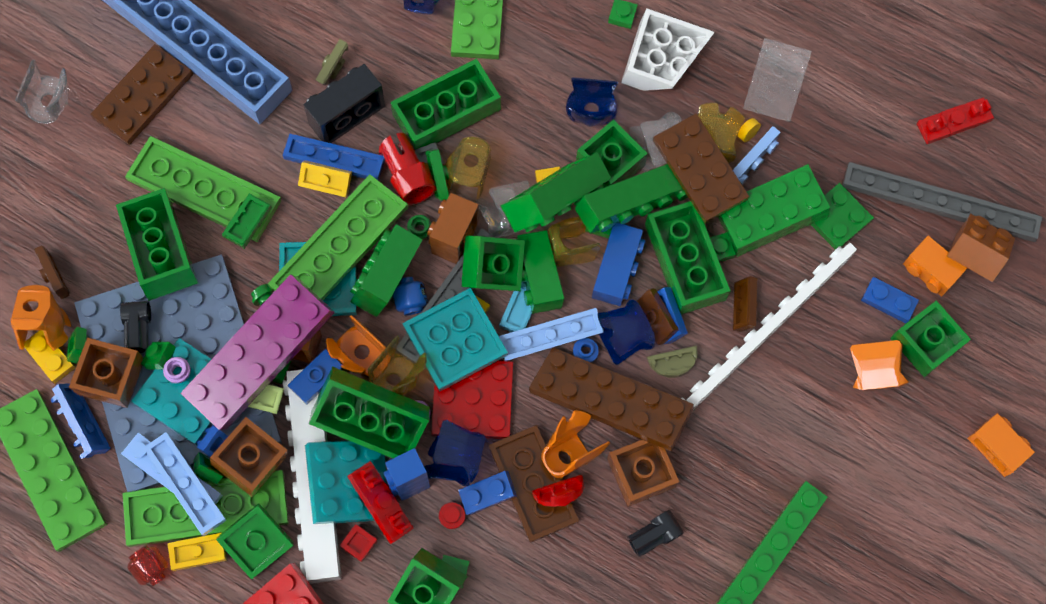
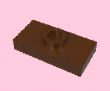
(51, 273)
(745, 304)
(658, 316)

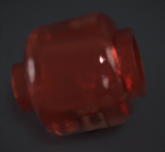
(147, 565)

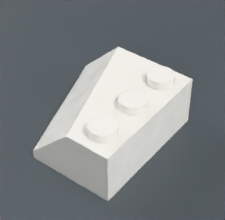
(662, 51)

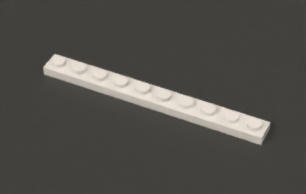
(770, 324)

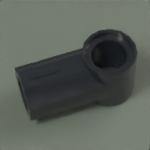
(135, 318)
(660, 531)

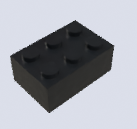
(344, 104)

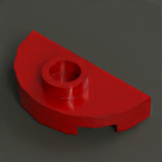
(560, 493)

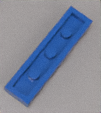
(333, 155)

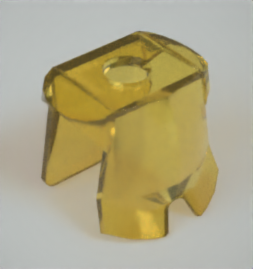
(722, 127)
(465, 175)
(570, 228)
(393, 363)

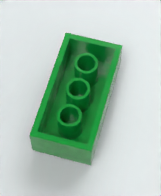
(446, 105)
(555, 193)
(775, 210)
(156, 244)
(687, 257)
(369, 414)

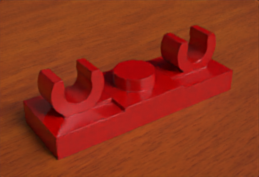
(955, 120)
(380, 502)

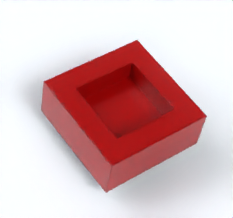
(358, 543)

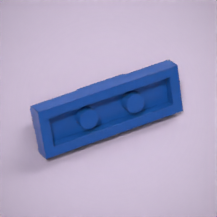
(80, 421)

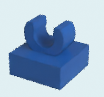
(211, 441)

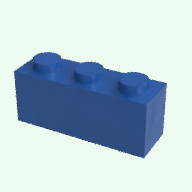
(618, 264)
(406, 475)

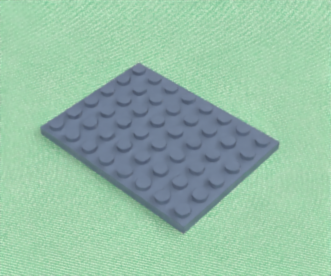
(199, 315)

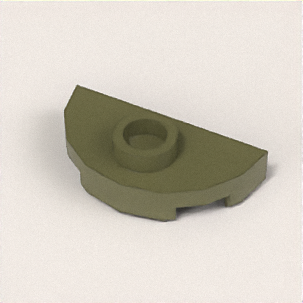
(333, 63)
(673, 363)

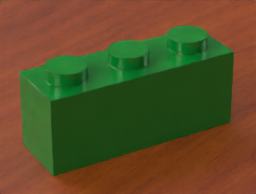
(540, 274)

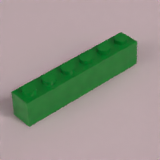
(629, 198)
(774, 546)

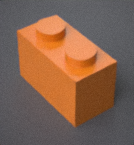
(933, 266)
(1001, 444)

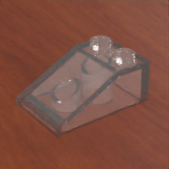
(777, 79)

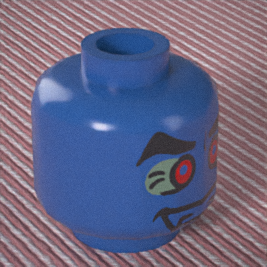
(410, 296)

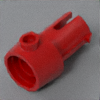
(409, 176)

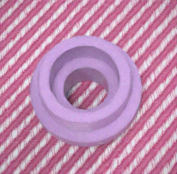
(175, 362)

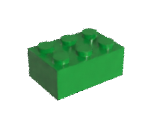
(384, 269)

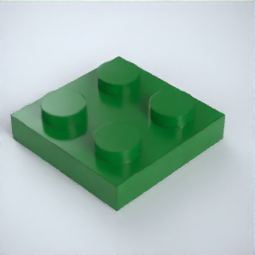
(845, 217)
(255, 541)

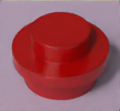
(451, 515)

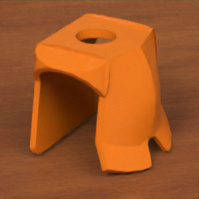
(46, 317)
(345, 348)
(878, 365)
(567, 440)

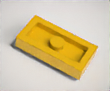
(324, 178)
(51, 362)
(195, 552)

